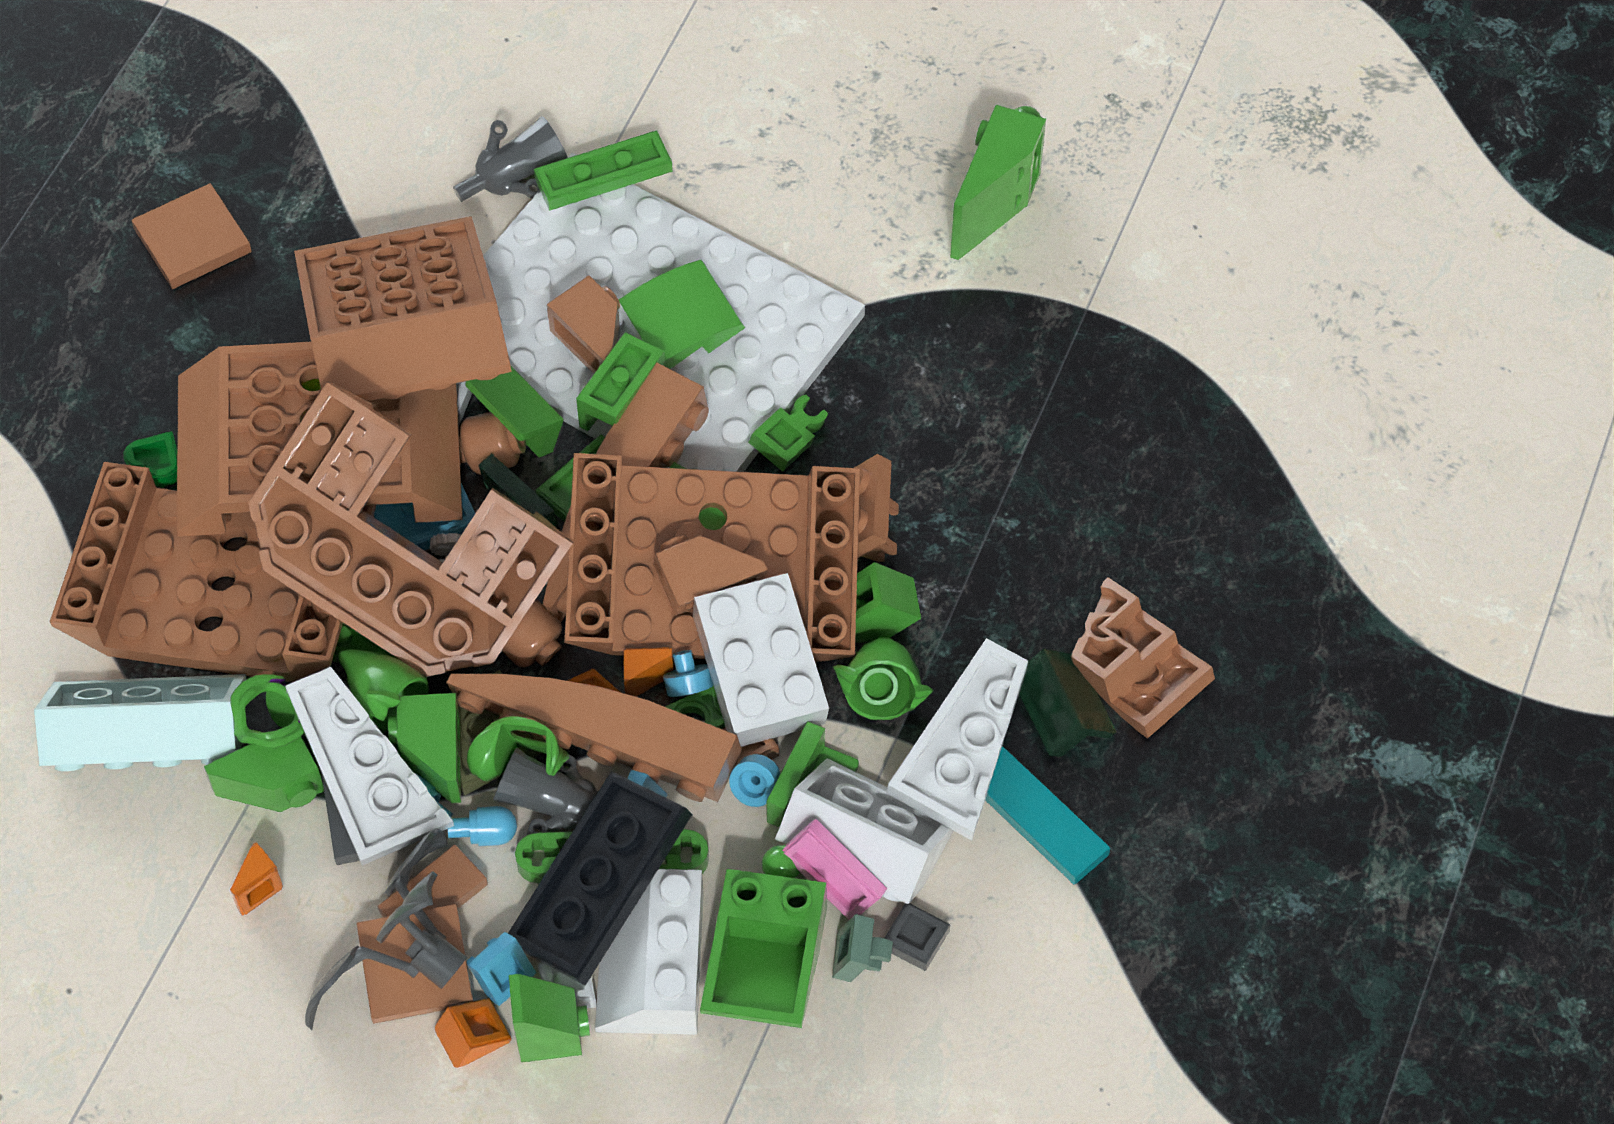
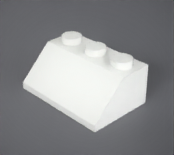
(879, 830)
(654, 962)

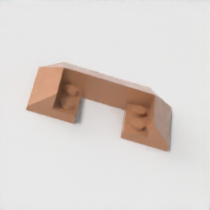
(373, 577)

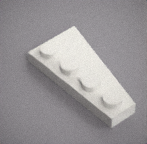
(960, 747)
(369, 781)

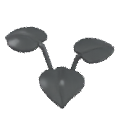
(429, 952)

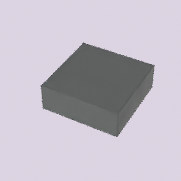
(917, 936)

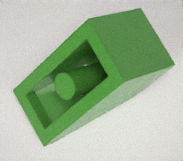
(884, 603)
(430, 740)
(267, 777)
(546, 1019)

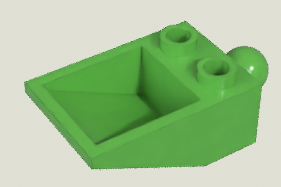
(999, 175)
(765, 944)

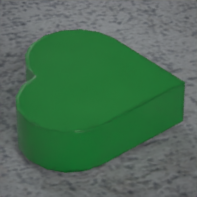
(158, 455)

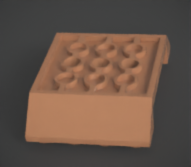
(402, 311)
(247, 404)
(783, 519)
(145, 590)

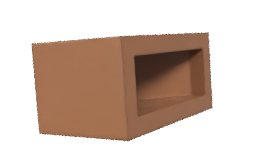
(586, 321)
(701, 568)

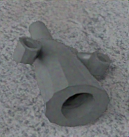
(502, 168)
(559, 796)

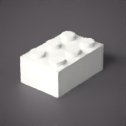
(760, 659)

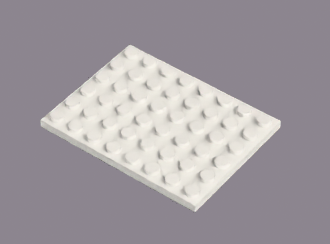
(630, 239)

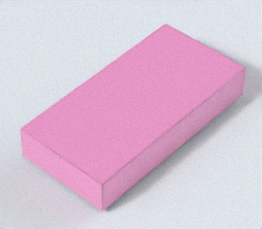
(826, 860)

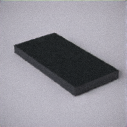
(599, 877)

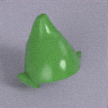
(883, 672)
(379, 681)

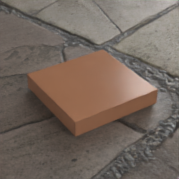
(191, 236)
(393, 991)

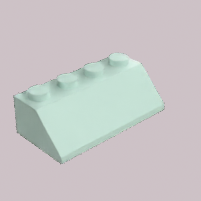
(136, 721)

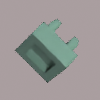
(858, 949)

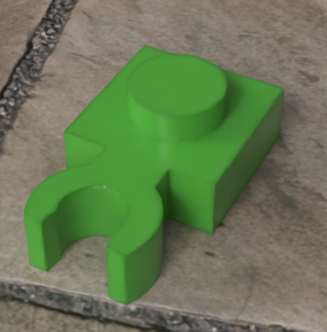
(787, 436)

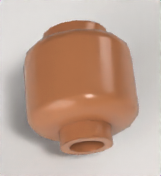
(486, 435)
(534, 638)

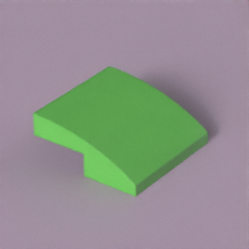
(682, 312)

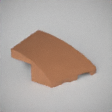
(1137, 661)

